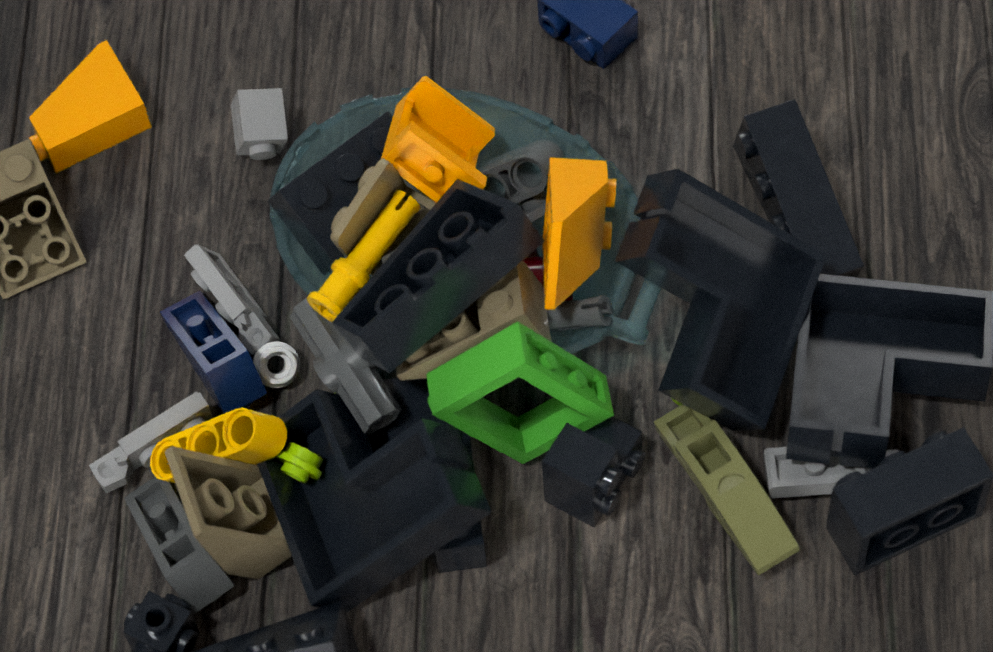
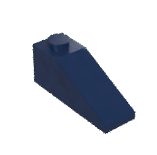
(214, 352)

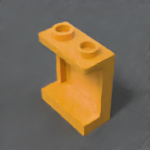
(436, 140)

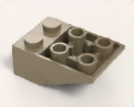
(33, 227)
(510, 300)

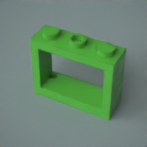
(460, 384)

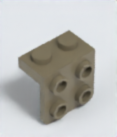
(373, 194)

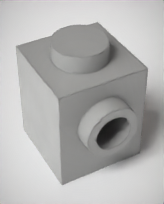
(259, 122)

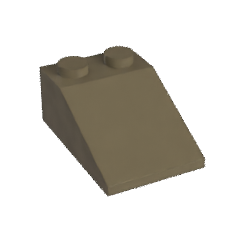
(229, 512)

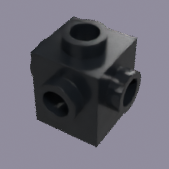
(161, 625)

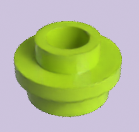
(300, 463)

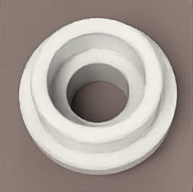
(289, 371)

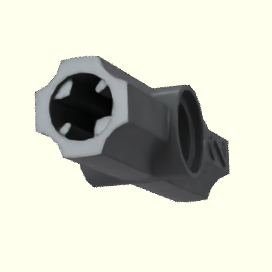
(346, 371)

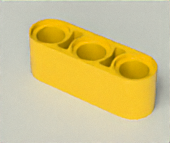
(234, 435)

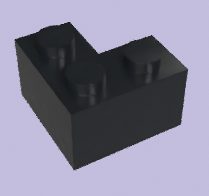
(589, 467)

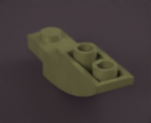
(728, 487)

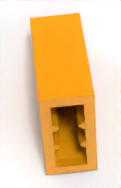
(88, 112)

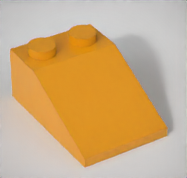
(574, 224)

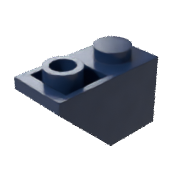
(592, 27)

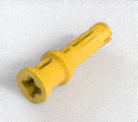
(353, 272)

